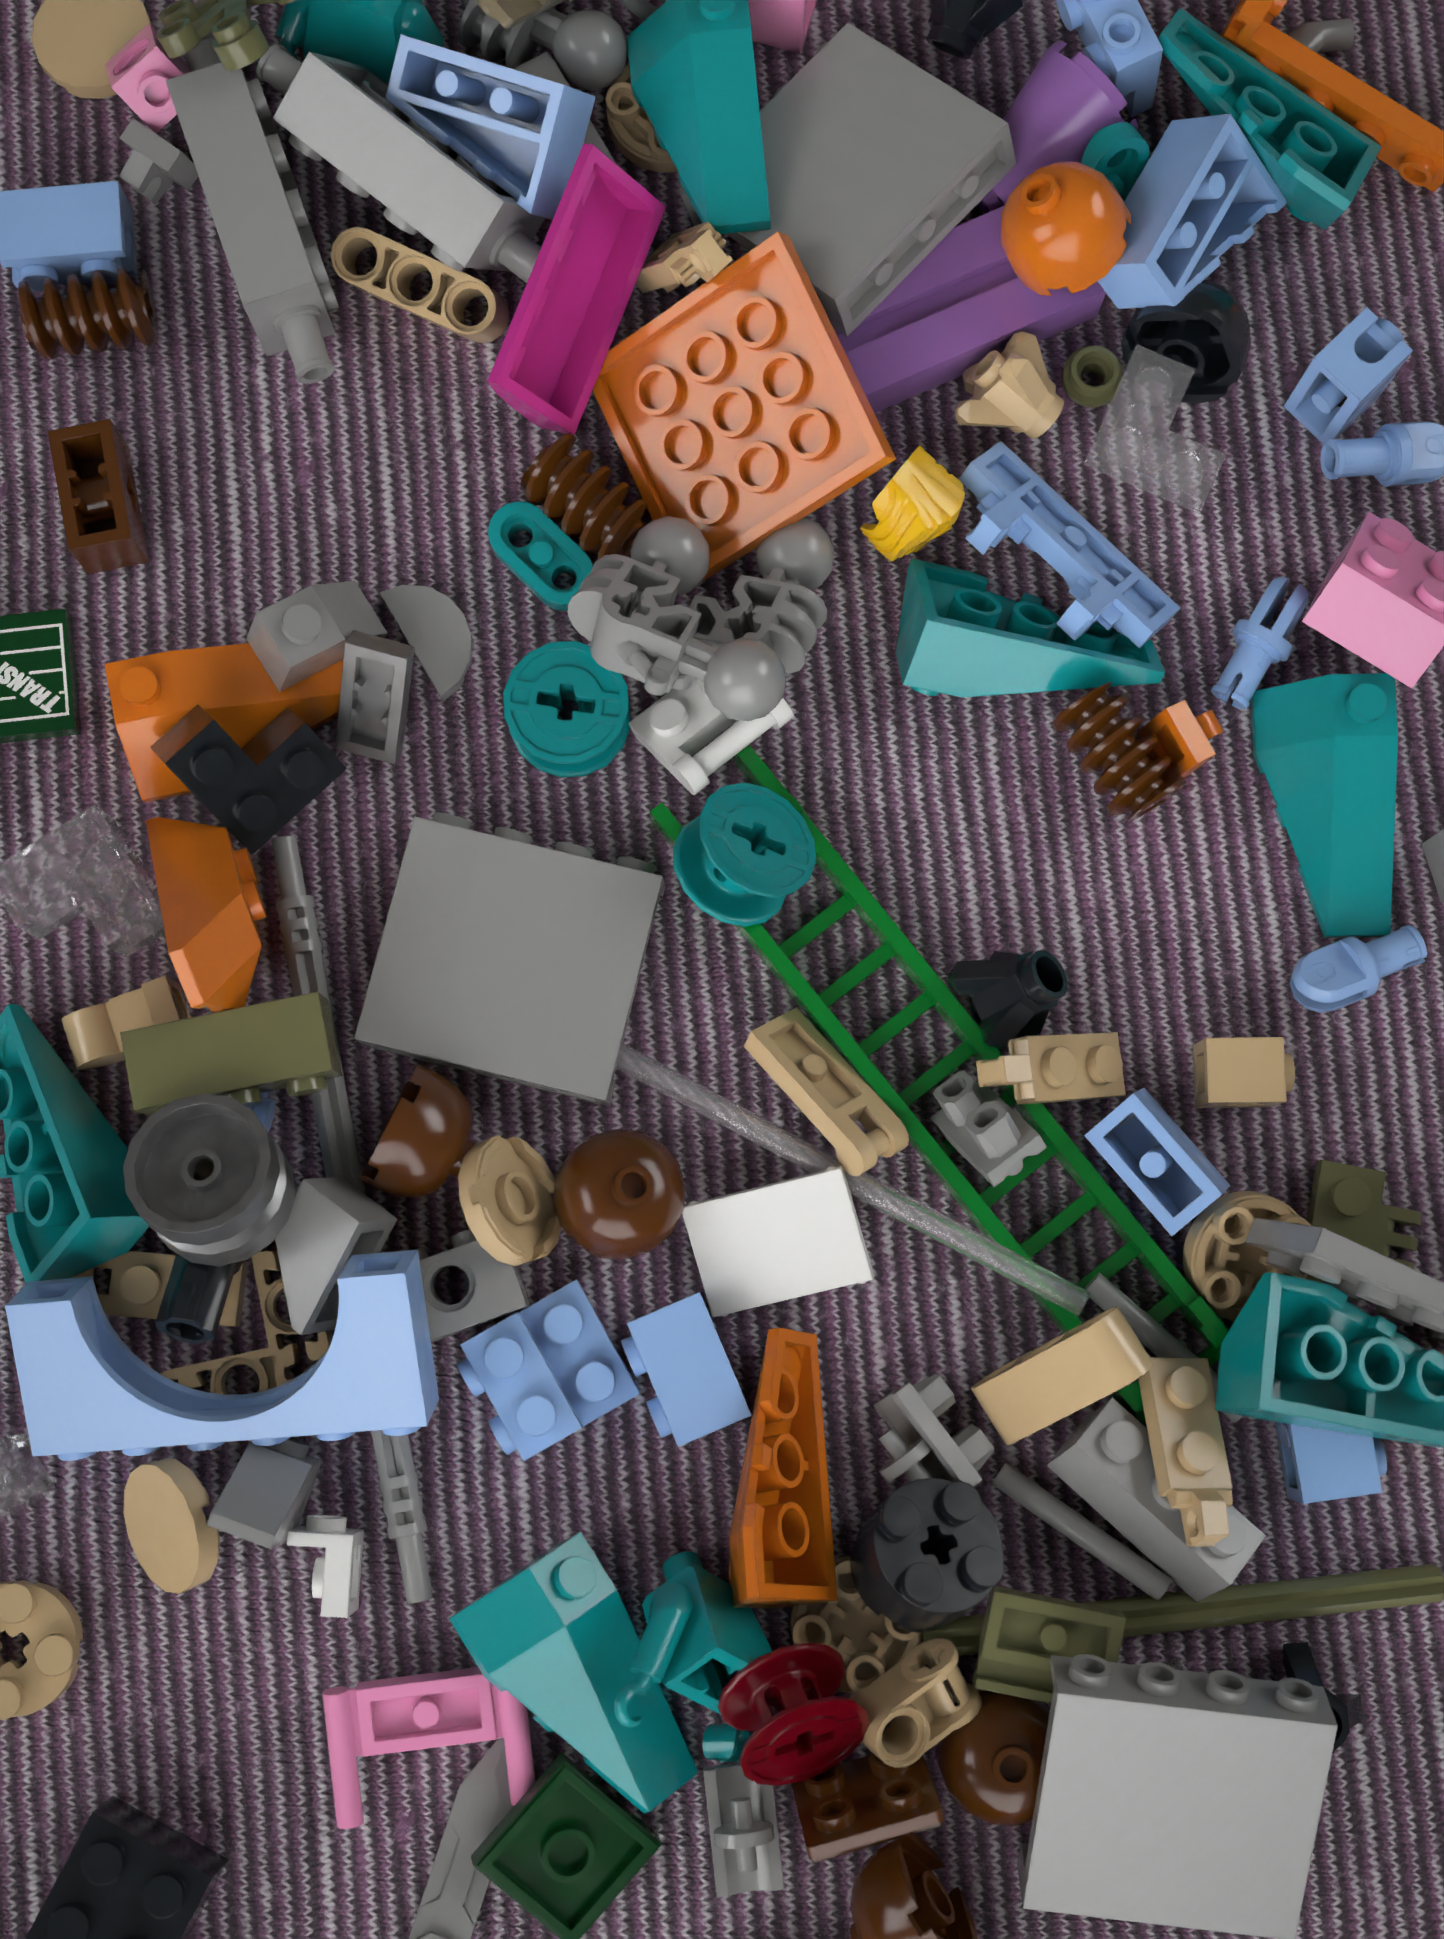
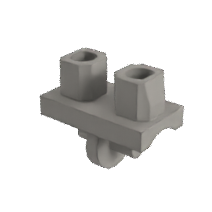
(984, 1128)
(920, 1442)
(742, 1832)

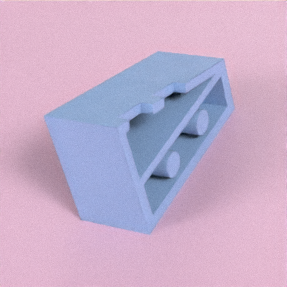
(497, 118)
(1188, 209)

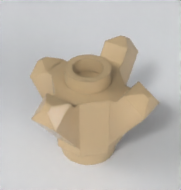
(1011, 390)

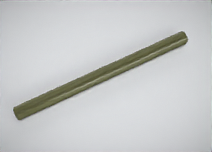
(1249, 1603)

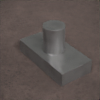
(374, 696)

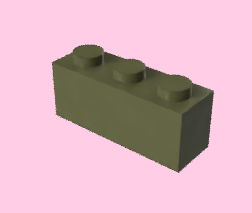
(234, 1053)

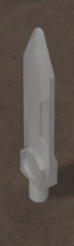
(455, 1885)

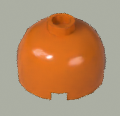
(1063, 227)

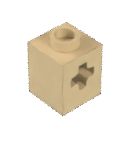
(1242, 1072)

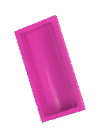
(576, 293)

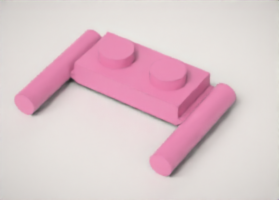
(419, 1715)

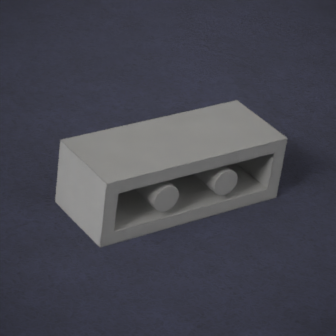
(1114, 1472)

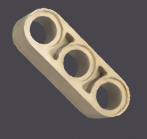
(396, 269)
(1062, 1376)

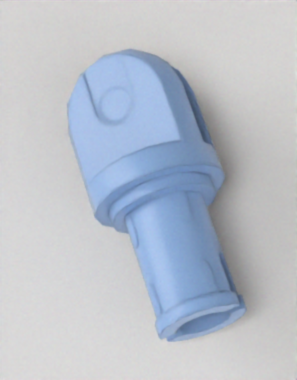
(1395, 455)
(1260, 645)
(1353, 969)

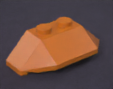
(207, 910)

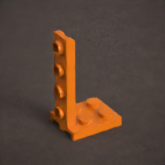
(1406, 139)

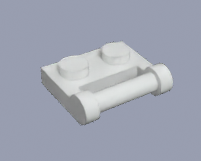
(688, 721)

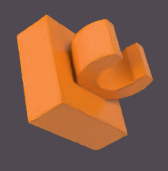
(1182, 738)

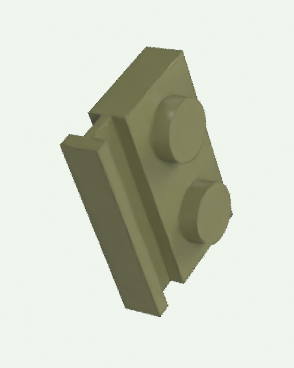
(1028, 1628)

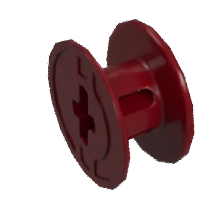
(793, 1714)

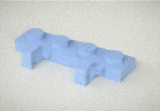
(1098, 574)

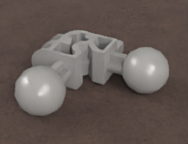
(584, 45)
(778, 606)
(641, 633)

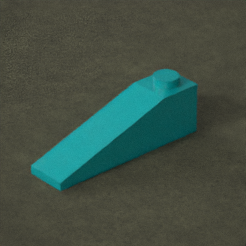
(701, 93)
(1304, 146)
(983, 644)
(1334, 779)
(60, 1162)
(1327, 1365)
(565, 1651)

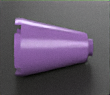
(1056, 116)

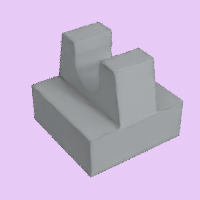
(154, 163)

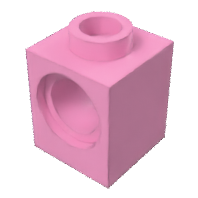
(140, 75)

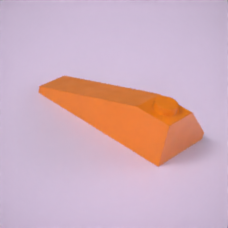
(226, 682)
(783, 1501)

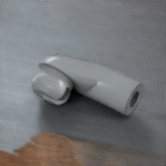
(1325, 35)

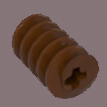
(88, 315)
(583, 500)
(1117, 753)

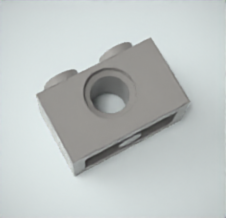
(493, 1287)

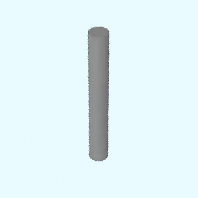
(1147, 1330)
(1082, 1531)

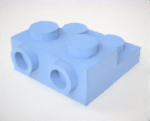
(1119, 44)
(546, 1371)

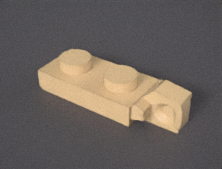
(684, 259)
(1058, 1068)
(1188, 1446)

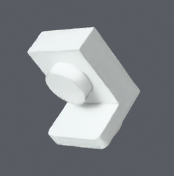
(339, 1572)

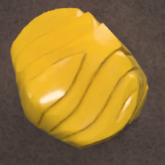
(914, 507)

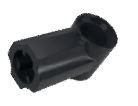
(195, 1300)

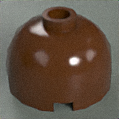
(421, 1138)
(619, 1194)
(997, 1759)
(904, 1899)

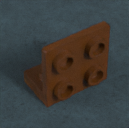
(864, 1805)

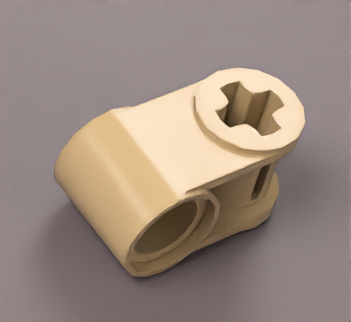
(917, 1703)

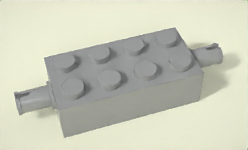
(427, 187)
(256, 210)

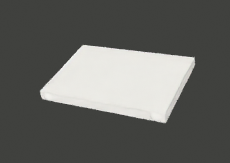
(777, 1241)

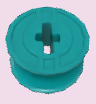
(542, 685)
(744, 854)

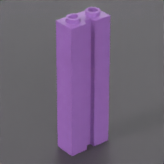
(955, 313)

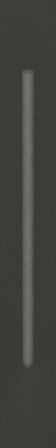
(863, 1186)

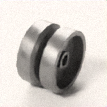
(209, 1179)

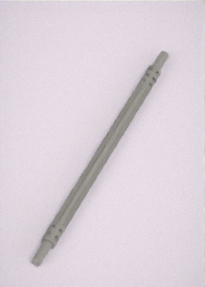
(341, 1159)

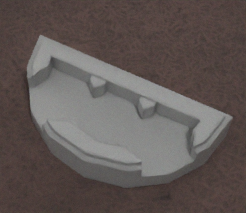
(437, 632)

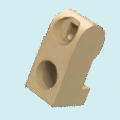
(96, 1029)

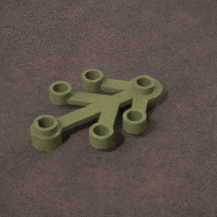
(236, 36)

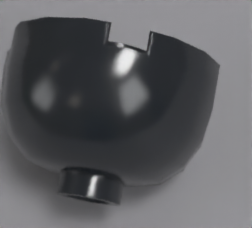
(1201, 331)

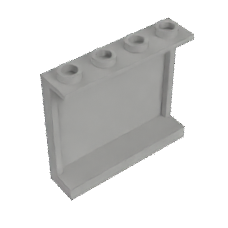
(871, 169)
(510, 958)
(1177, 1797)

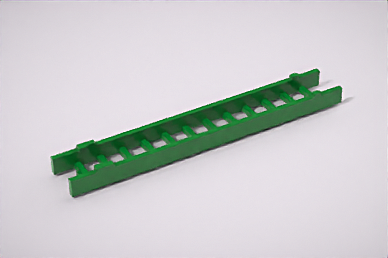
(936, 1156)

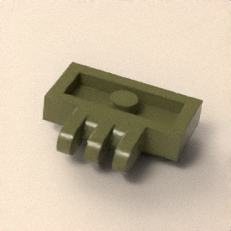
(1349, 1204)

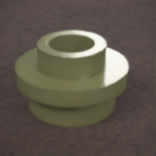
(1095, 360)

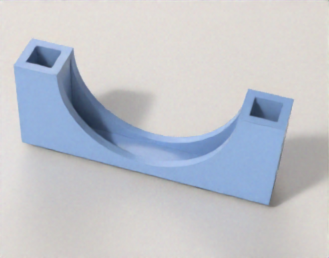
(95, 1395)

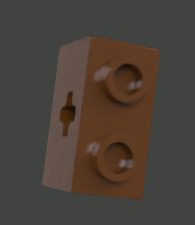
(98, 496)

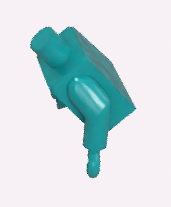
(356, 30)
(694, 1647)

